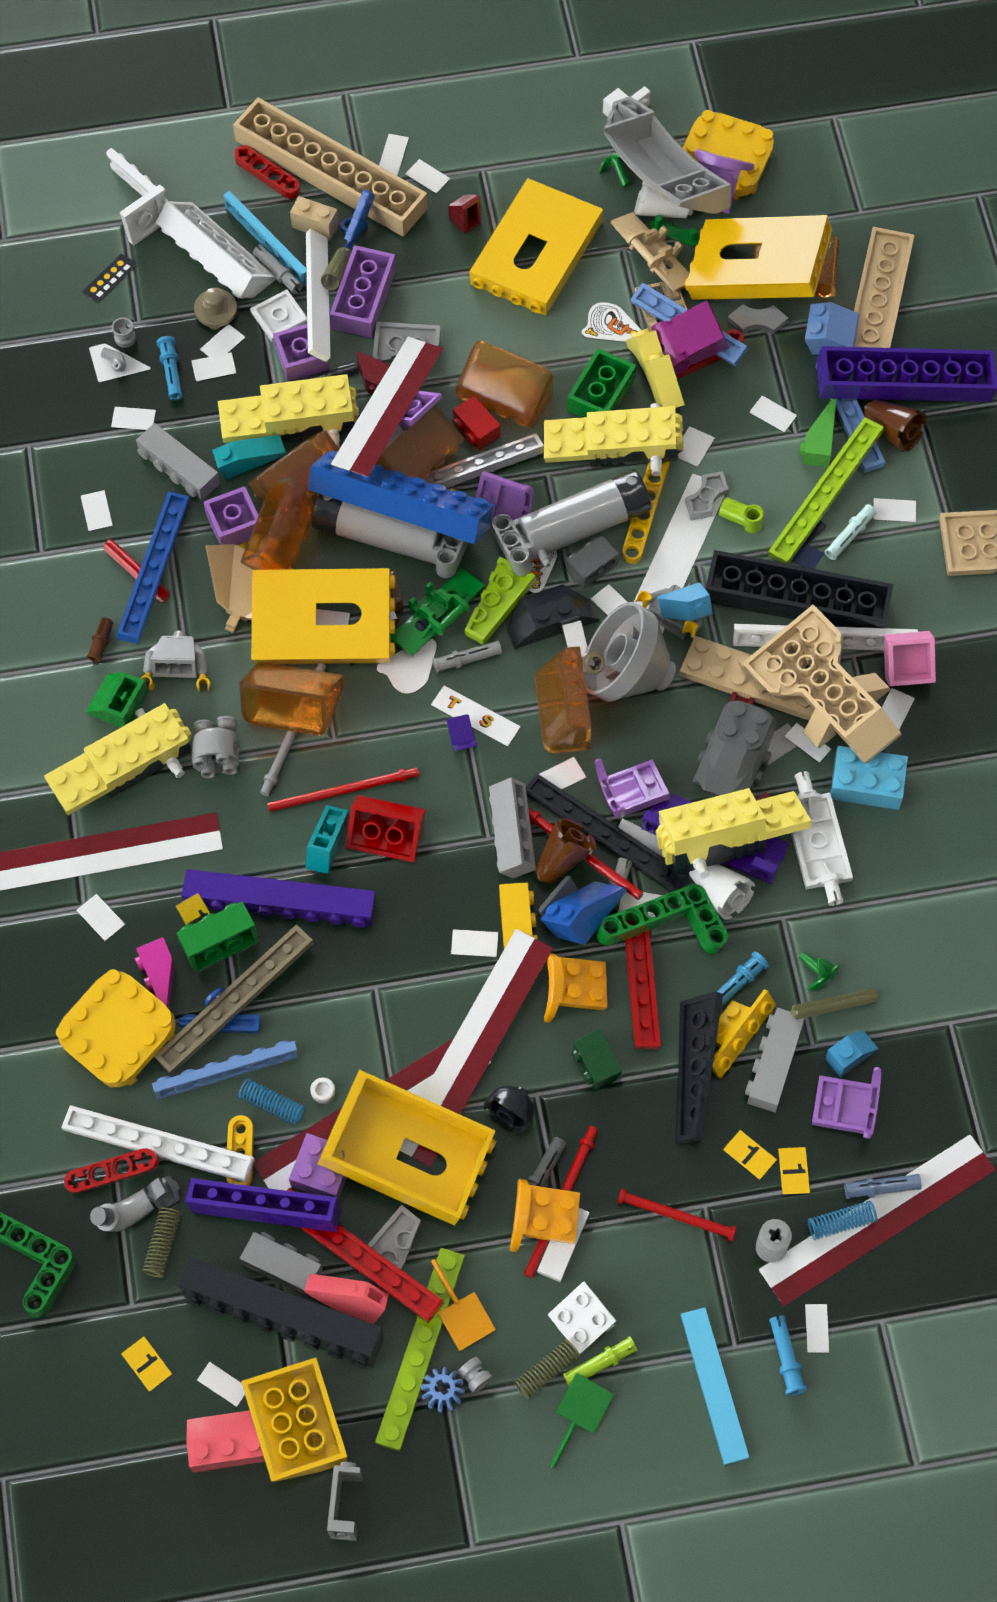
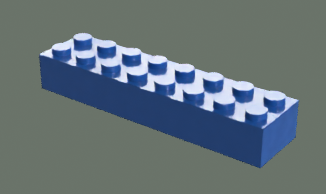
(404, 499)

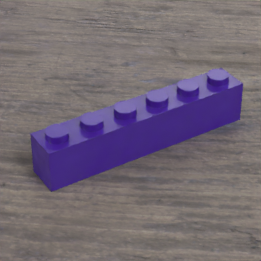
(263, 1205)

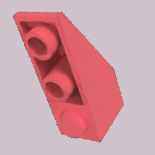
(348, 1296)

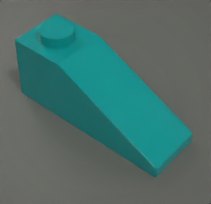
(248, 454)
(326, 839)

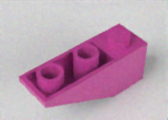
(159, 968)

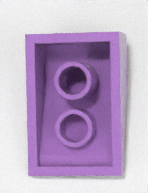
(420, 405)

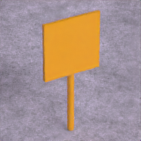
(465, 1318)

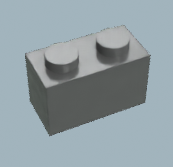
(592, 561)

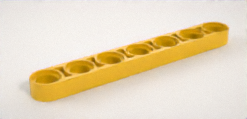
(644, 525)

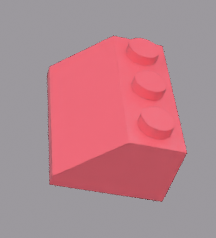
(222, 1441)

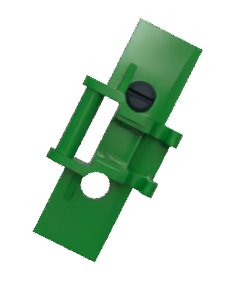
(432, 607)

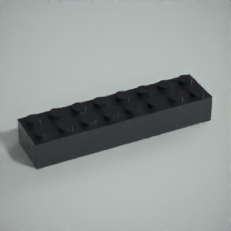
(792, 589)
(281, 1312)

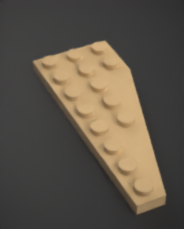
(969, 542)

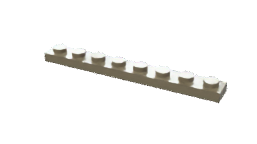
(233, 999)

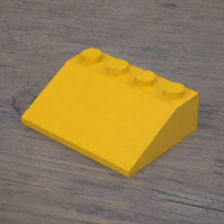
(294, 1421)

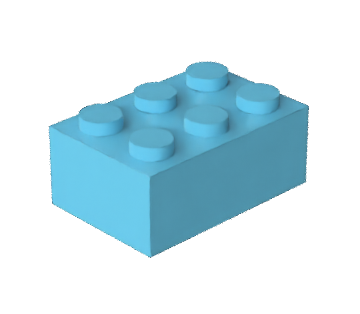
(874, 784)

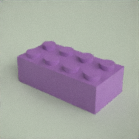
(363, 291)

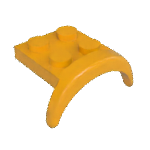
(575, 984)
(544, 1214)

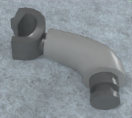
(134, 1208)

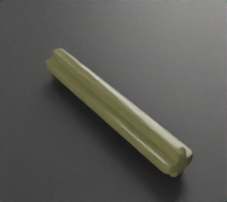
(834, 1003)

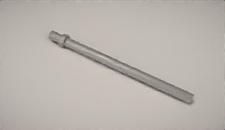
(271, 778)

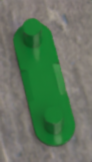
(676, 233)

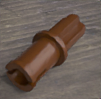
(100, 639)

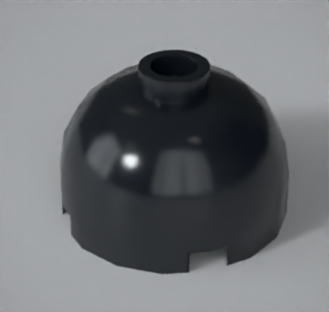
(510, 1108)

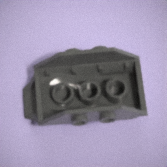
(736, 749)

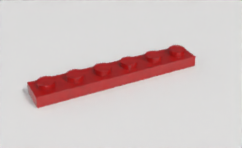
(642, 991)

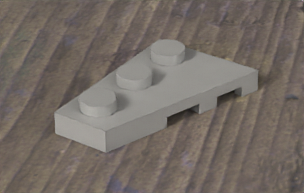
(391, 337)
(396, 1237)

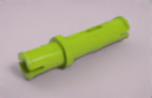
(603, 1360)

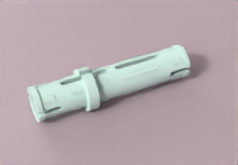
(855, 525)

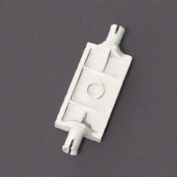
(821, 847)

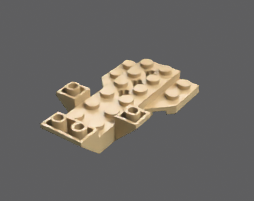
(839, 702)

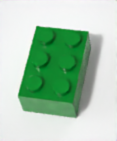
(601, 384)
(217, 936)

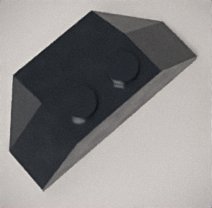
(545, 612)

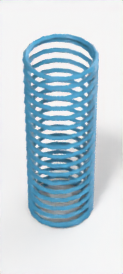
(294, 1116)
(827, 1227)

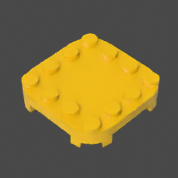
(736, 140)
(116, 1029)

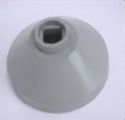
(633, 655)

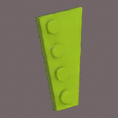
(497, 601)

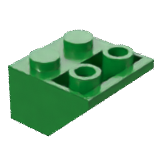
(118, 699)

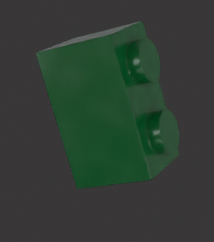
(597, 1060)

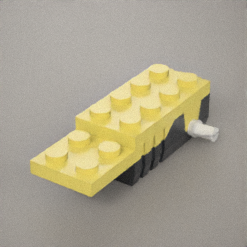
(617, 437)
(122, 758)

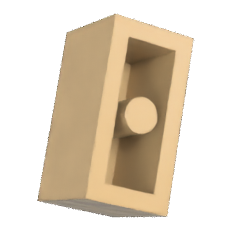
(314, 215)

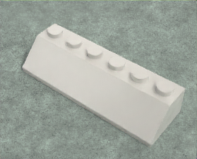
(214, 249)

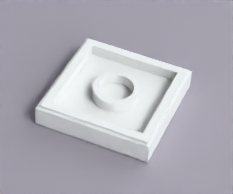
(278, 314)

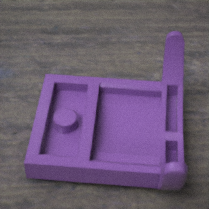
(724, 167)
(506, 495)
(632, 788)
(847, 1104)

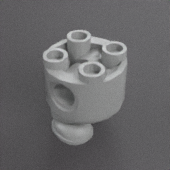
(214, 747)

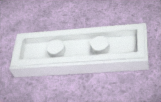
(559, 1253)

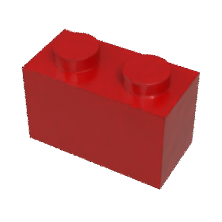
(476, 423)

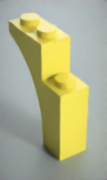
(656, 367)

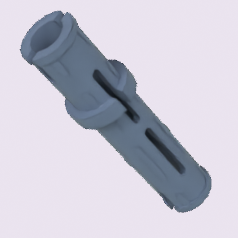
(882, 1186)

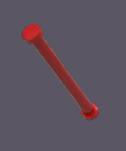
(676, 1214)

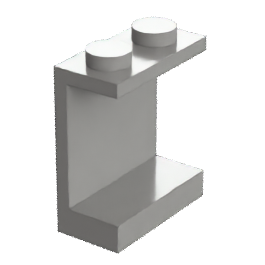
(336, 1528)

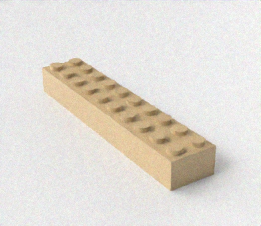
(330, 165)

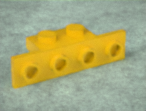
(736, 1029)

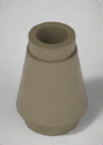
(597, 663)

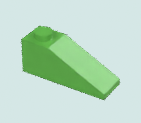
(818, 440)

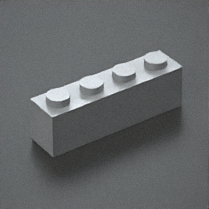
(177, 462)
(512, 828)
(775, 1060)

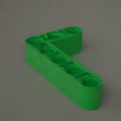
(665, 914)
(47, 1258)

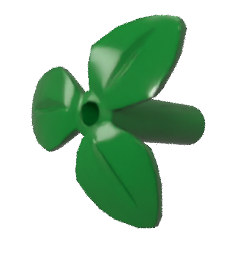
(616, 161)
(821, 967)

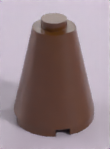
(900, 423)
(563, 850)

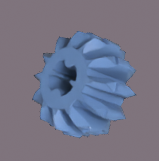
(438, 1397)

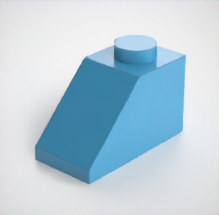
(686, 603)
(850, 1052)

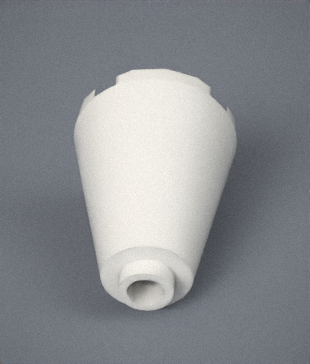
(653, 204)
(725, 889)

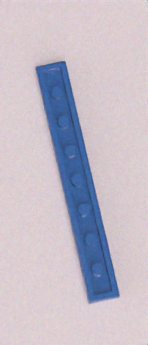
(153, 568)

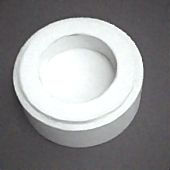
(322, 1090)

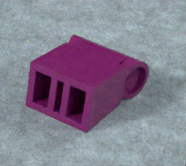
(691, 337)

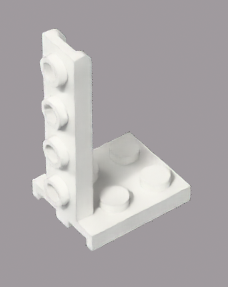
(141, 215)

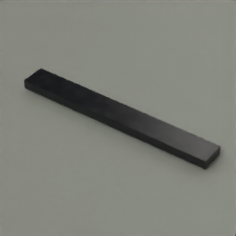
(605, 833)

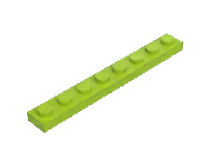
(825, 491)
(417, 1357)

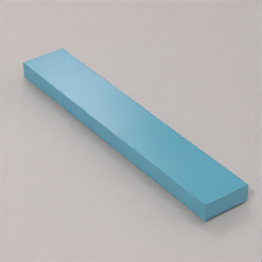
(265, 237)
(714, 1386)

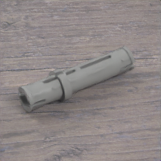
(282, 274)
(467, 656)

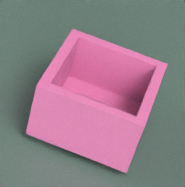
(909, 658)

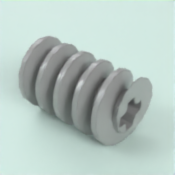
(775, 1231)

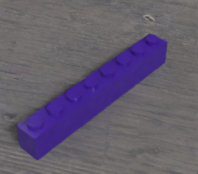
(282, 897)

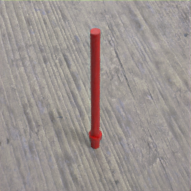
(401, 776)
(536, 819)
(586, 1144)

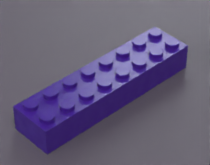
(906, 374)

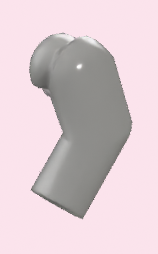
(116, 358)

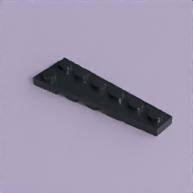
(696, 1053)

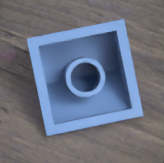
(830, 326)

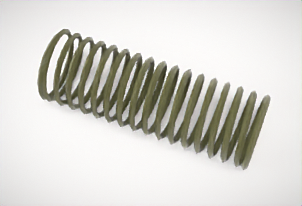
(335, 269)
(153, 1270)
(523, 1391)

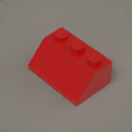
(385, 828)

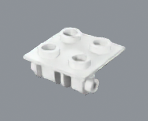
(582, 1317)

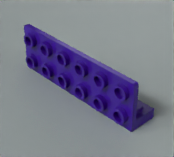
(760, 865)

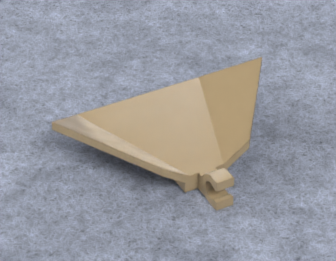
(231, 582)

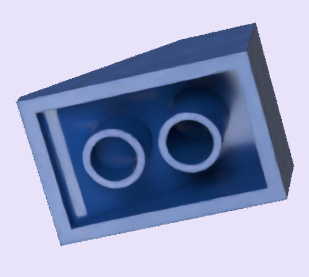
(582, 911)

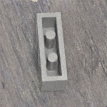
(279, 1262)

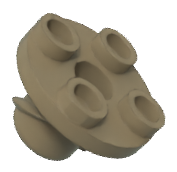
(215, 308)

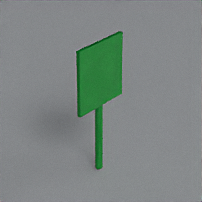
(584, 1406)

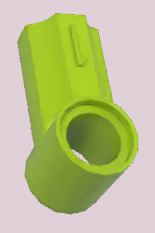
(742, 513)

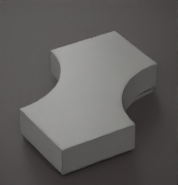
(766, 319)
(700, 504)

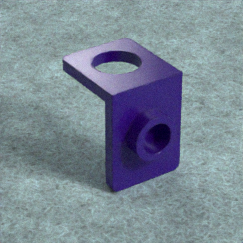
(461, 732)

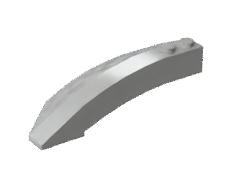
(661, 160)

